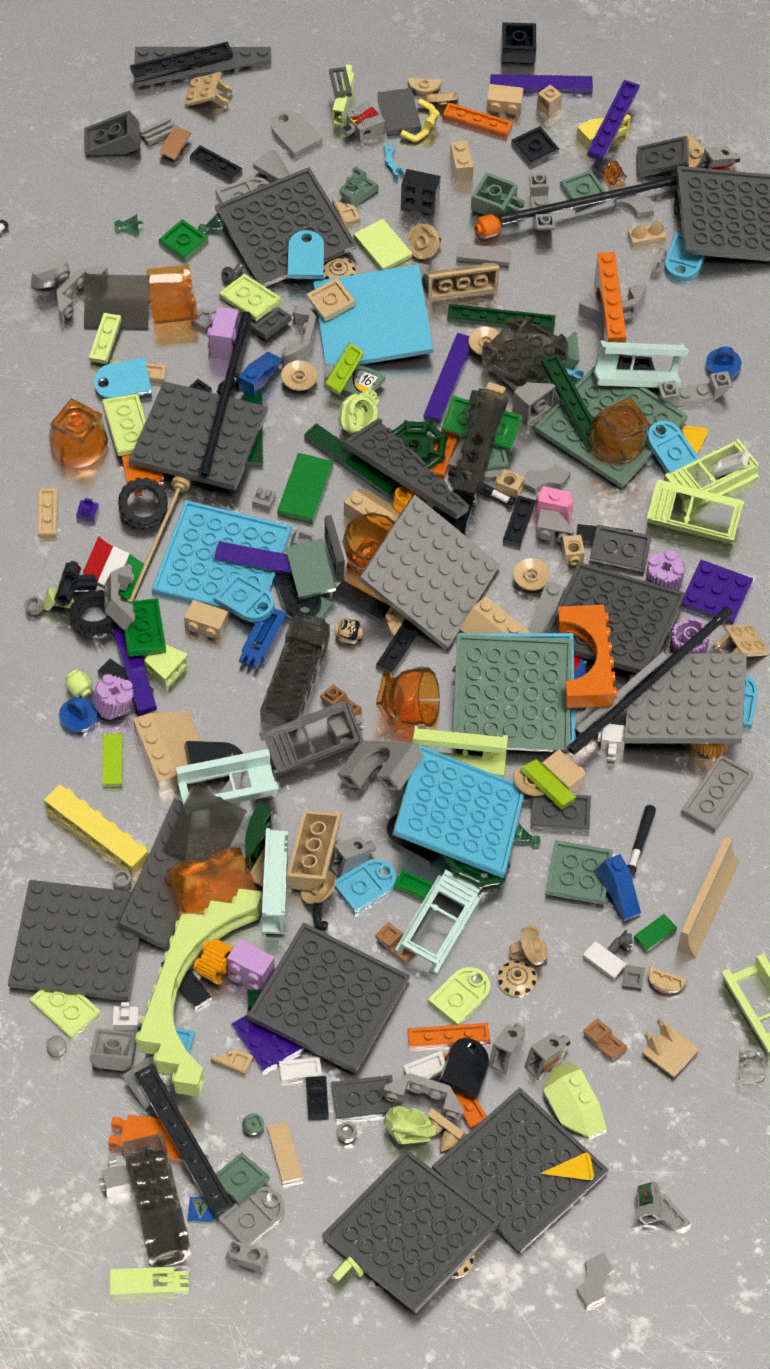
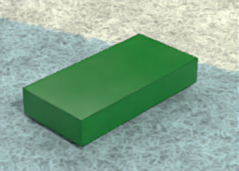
(412, 885)
(655, 932)

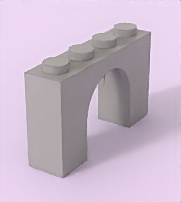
(400, 763)

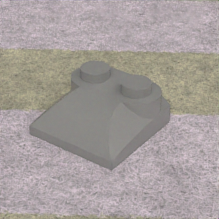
(51, 275)
(112, 1049)

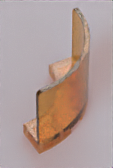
(171, 294)
(212, 880)

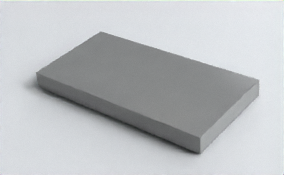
(717, 793)

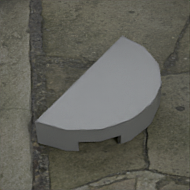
(658, 262)
(672, 1217)

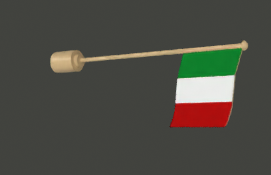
(108, 558)

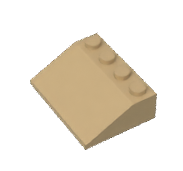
(163, 742)

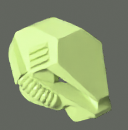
(358, 411)
(408, 1125)

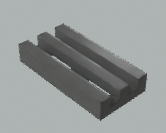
(342, 92)

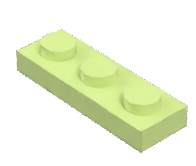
(105, 338)

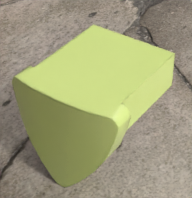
(49, 600)
(347, 1264)

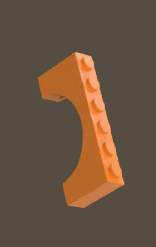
(608, 285)
(596, 686)

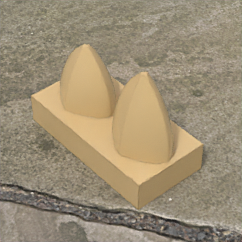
(647, 234)
(452, 1133)

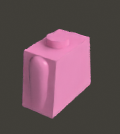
(554, 500)

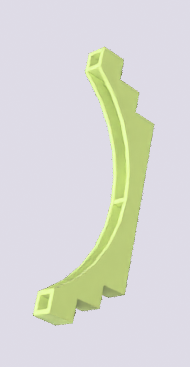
(158, 1028)

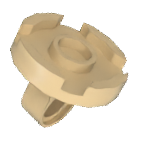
(423, 241)
(529, 946)

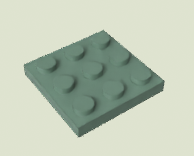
(574, 872)

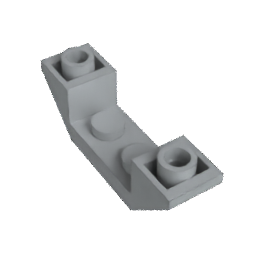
(539, 197)
(71, 286)
(592, 310)
(297, 351)
(697, 394)
(118, 610)
(451, 1108)

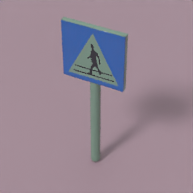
(199, 1209)

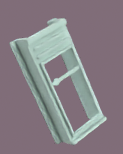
(608, 357)
(255, 763)
(274, 882)
(455, 889)

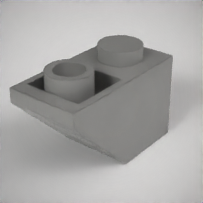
(552, 526)

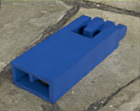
(265, 634)

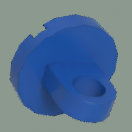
(723, 360)
(78, 715)

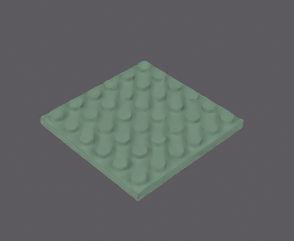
(560, 430)
(513, 690)

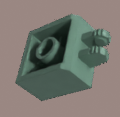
(495, 196)

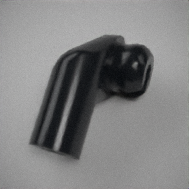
(317, 917)

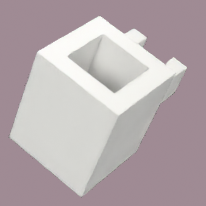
(612, 740)
(126, 1018)

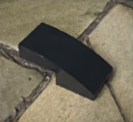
(317, 1097)

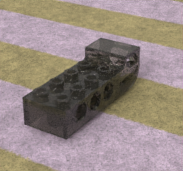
(482, 433)
(296, 670)
(157, 1200)

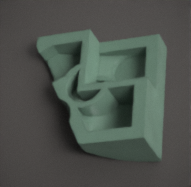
(357, 187)

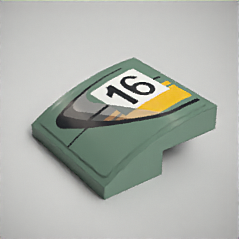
(362, 380)

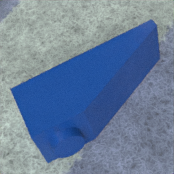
(258, 373)
(620, 886)

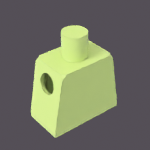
(165, 666)

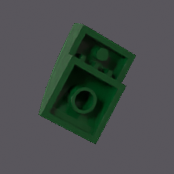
(256, 833)

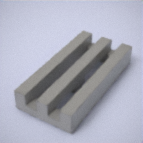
(157, 129)

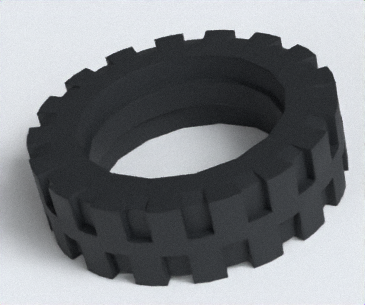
(145, 484)
(90, 627)

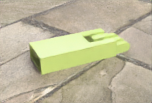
(341, 104)
(138, 1283)

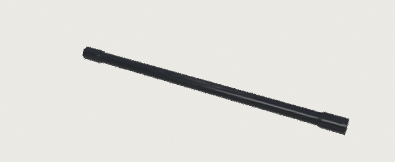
(513, 216)
(206, 463)
(582, 740)

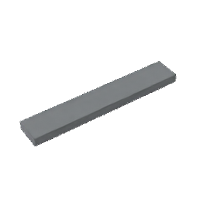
(622, 691)

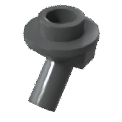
(230, 275)
(624, 940)

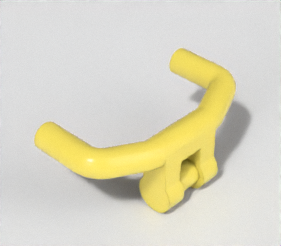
(429, 122)

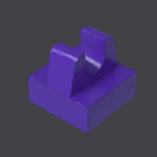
(87, 510)

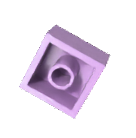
(223, 332)
(250, 966)

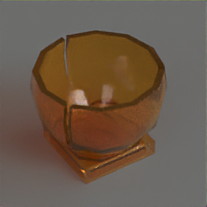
(619, 430)
(78, 434)
(363, 538)
(400, 697)

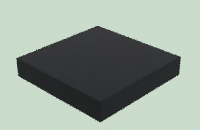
(535, 146)

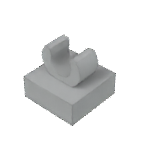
(264, 498)
(633, 976)

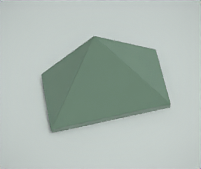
(573, 351)

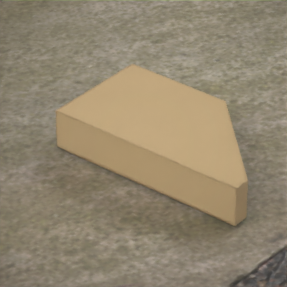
(346, 212)
(394, 620)
(234, 1060)

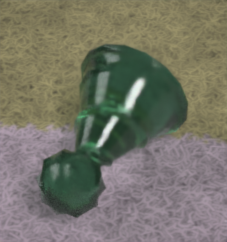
(132, 223)
(214, 223)
(522, 835)

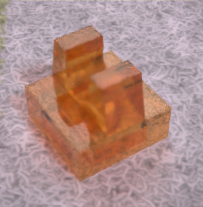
(614, 173)

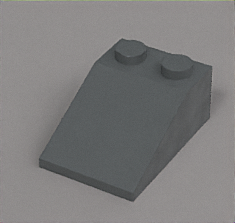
(113, 135)

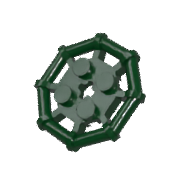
(417, 434)
(479, 878)

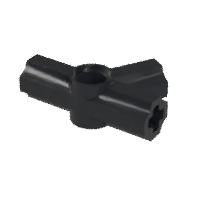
(72, 582)

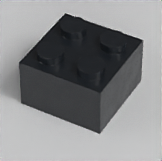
(518, 42)
(420, 191)

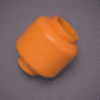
(487, 226)

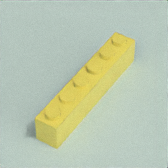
(96, 829)

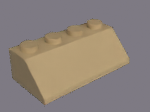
(461, 280)
(365, 502)
(490, 618)
(313, 849)

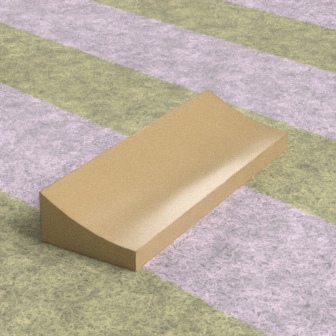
(708, 899)

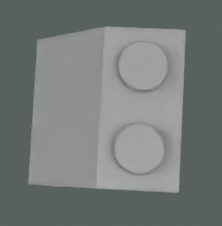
(533, 401)
(135, 1087)

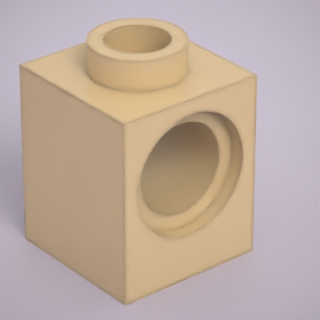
(549, 100)
(515, 480)
(569, 544)

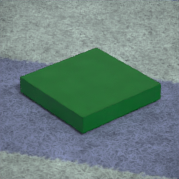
(183, 240)

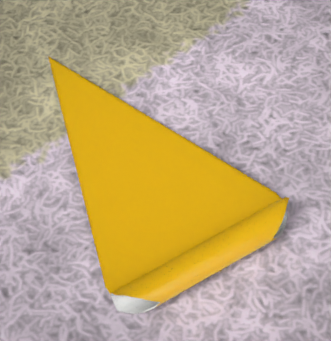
(695, 436)
(578, 1168)

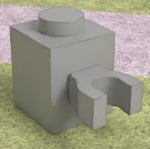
(339, 727)
(115, 1179)

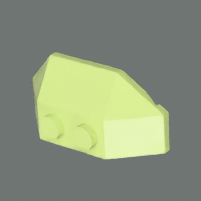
(574, 1100)

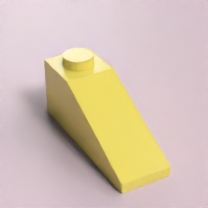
(587, 131)

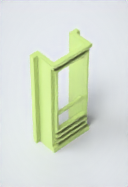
(722, 486)
(663, 502)
(493, 747)
(762, 968)

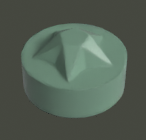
(253, 1124)

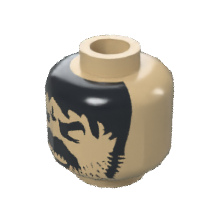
(348, 631)

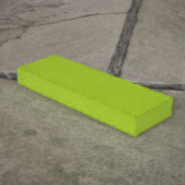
(344, 368)
(112, 760)
(548, 784)

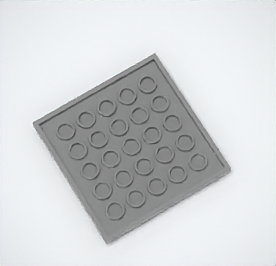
(429, 572)
(692, 702)

